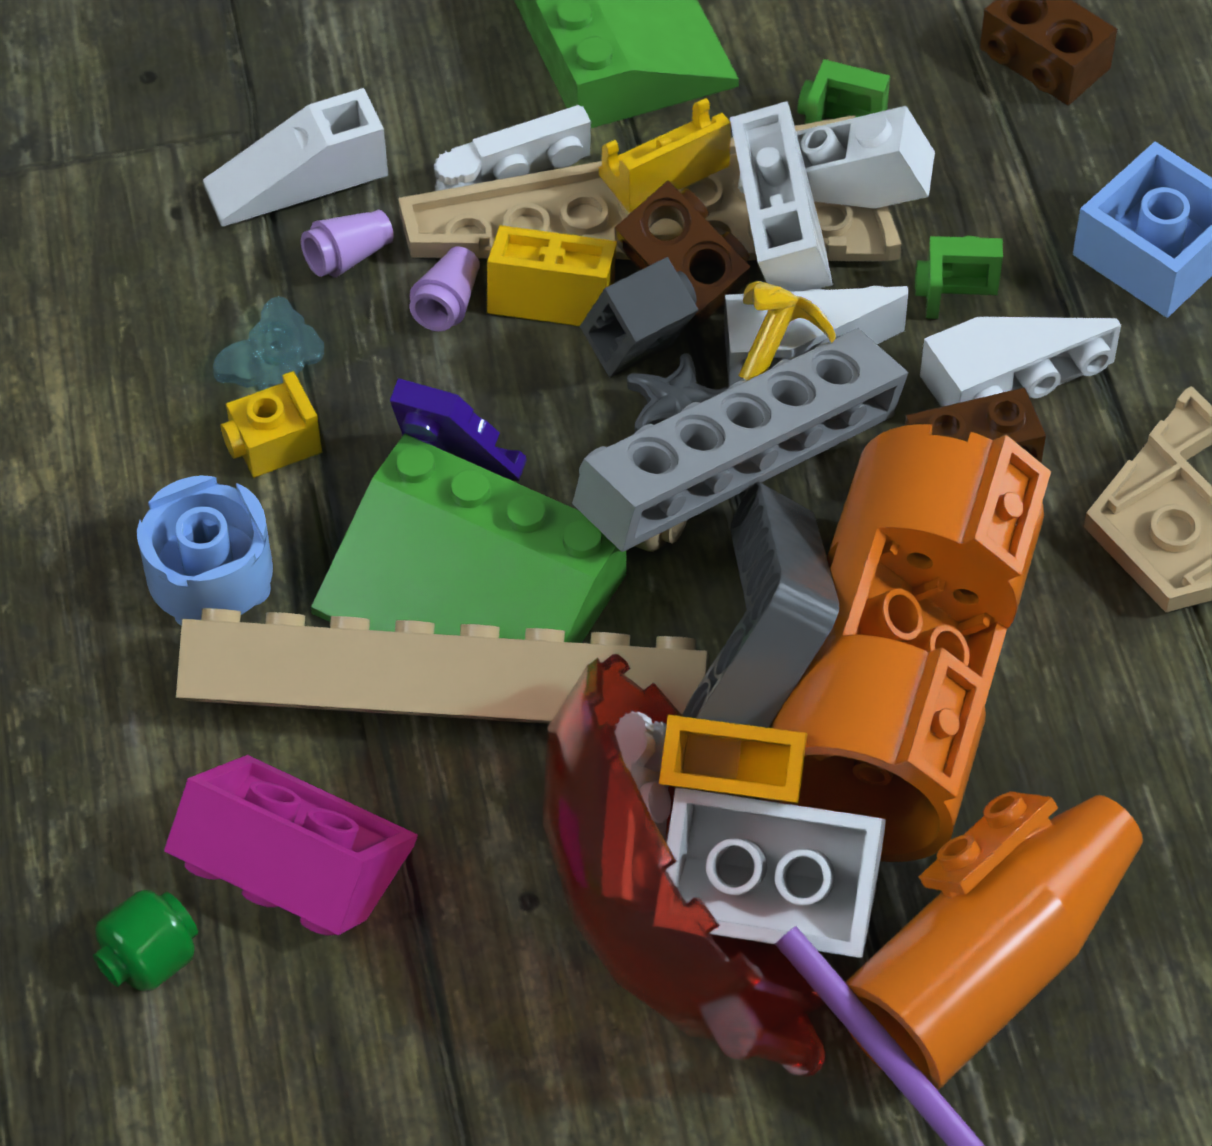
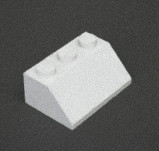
(777, 868)

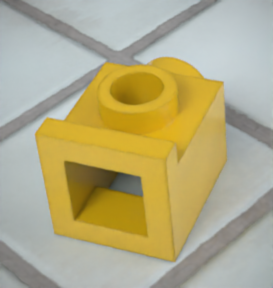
(272, 427)

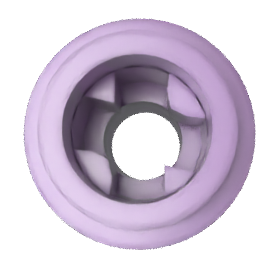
(344, 241)
(444, 291)

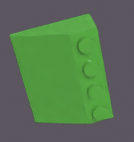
(627, 54)
(467, 548)

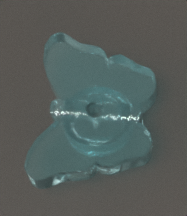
(274, 348)

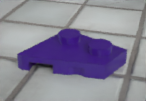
(452, 426)

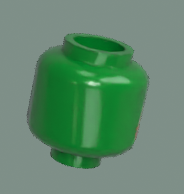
(145, 940)

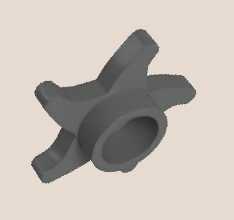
(670, 394)

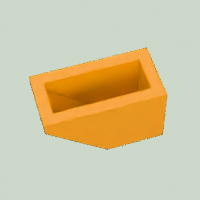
(733, 758)

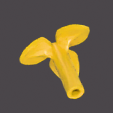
(782, 309)

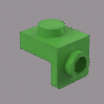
(843, 92)
(958, 267)

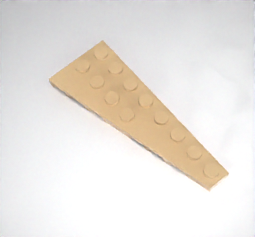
(582, 204)

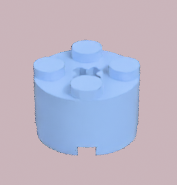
(205, 548)

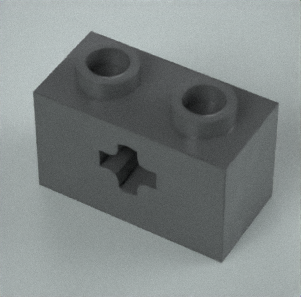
(639, 316)

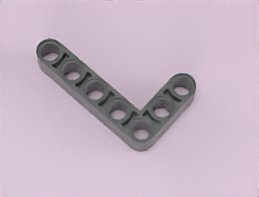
(787, 613)

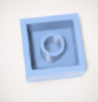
(1151, 229)

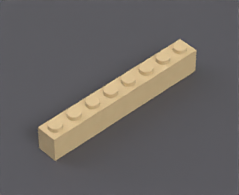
(411, 667)

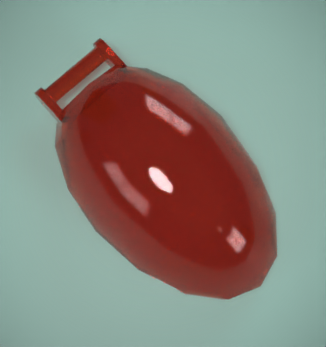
(628, 905)

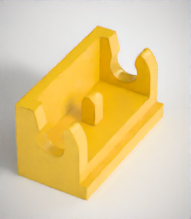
(676, 156)
(547, 274)

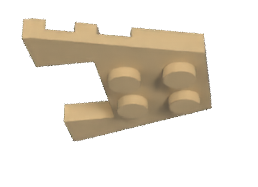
(1160, 510)

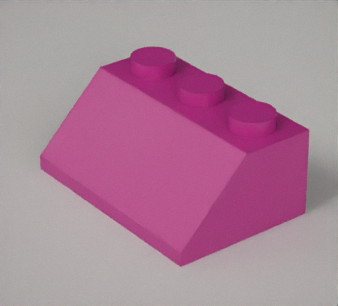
(287, 843)

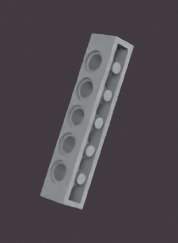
(737, 438)

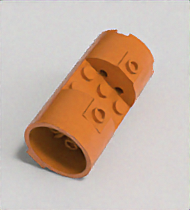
(925, 593)

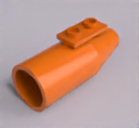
(1007, 922)

